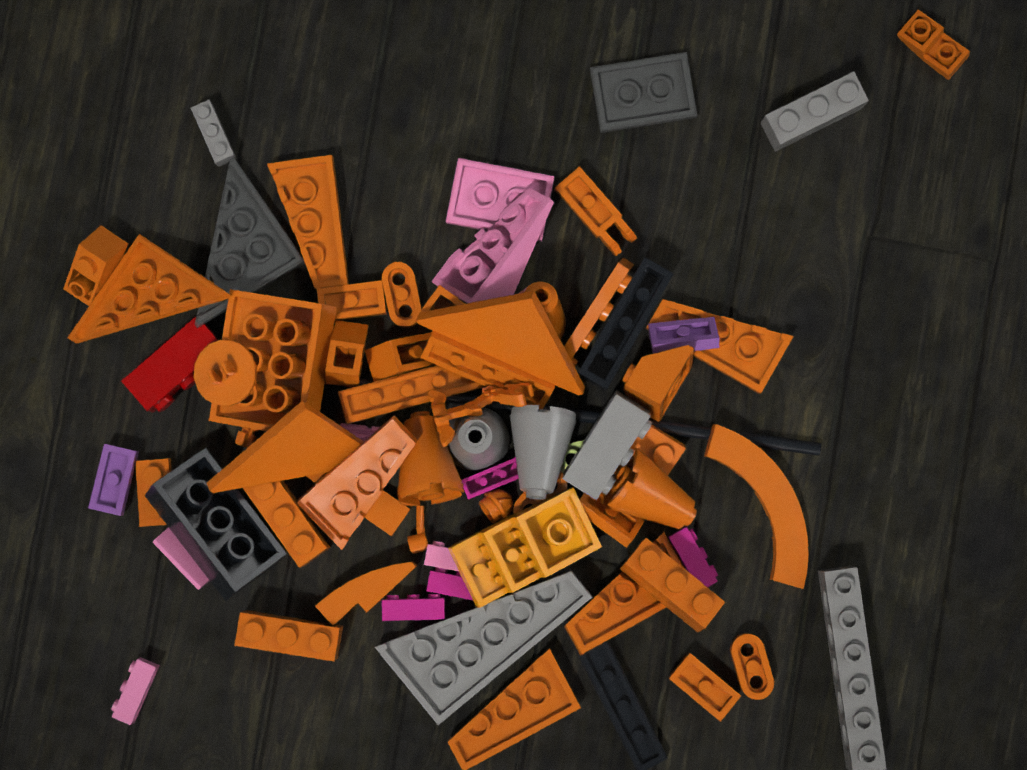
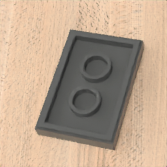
(643, 92)

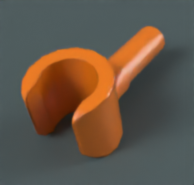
(418, 542)

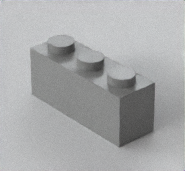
(814, 111)
(608, 445)

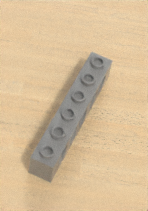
(852, 668)

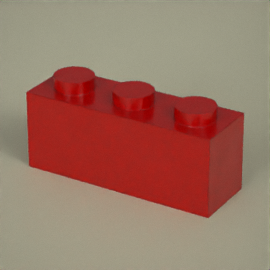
(169, 368)

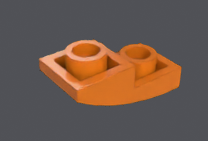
(932, 45)

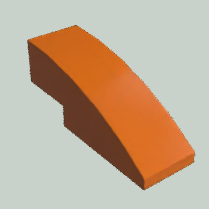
(363, 590)

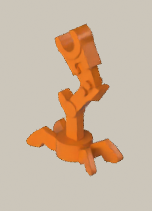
(509, 395)

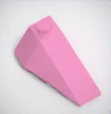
(499, 255)

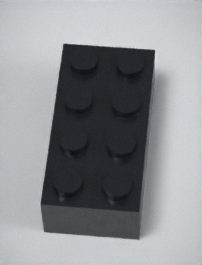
(215, 528)

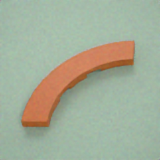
(776, 497)

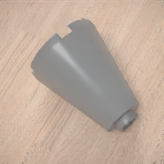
(540, 446)
(487, 452)

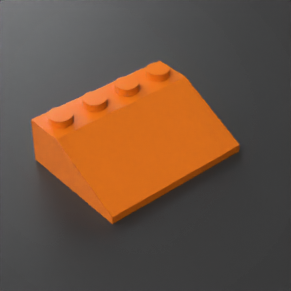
(290, 354)

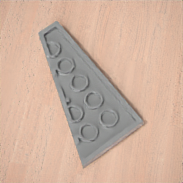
(467, 651)

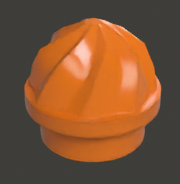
(496, 505)

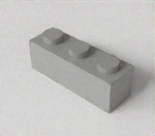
(213, 133)

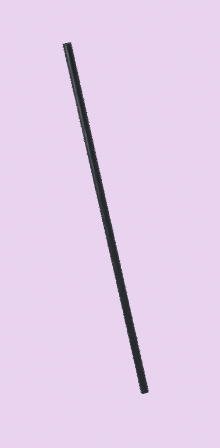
(668, 427)

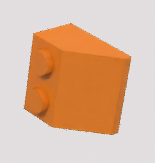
(658, 379)

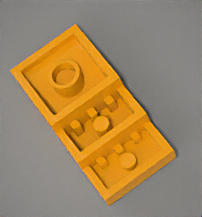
(525, 547)

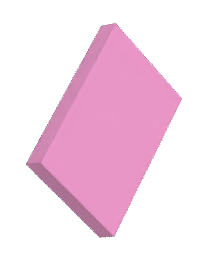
(486, 189)

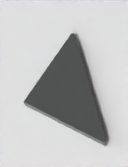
(247, 244)

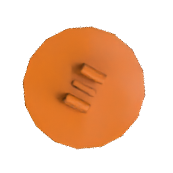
(225, 372)

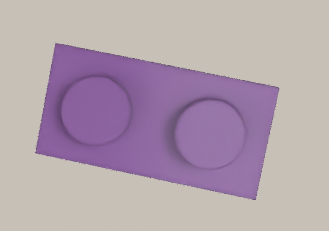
(697, 333)
(113, 479)

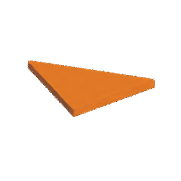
(144, 289)
(512, 331)
(293, 448)

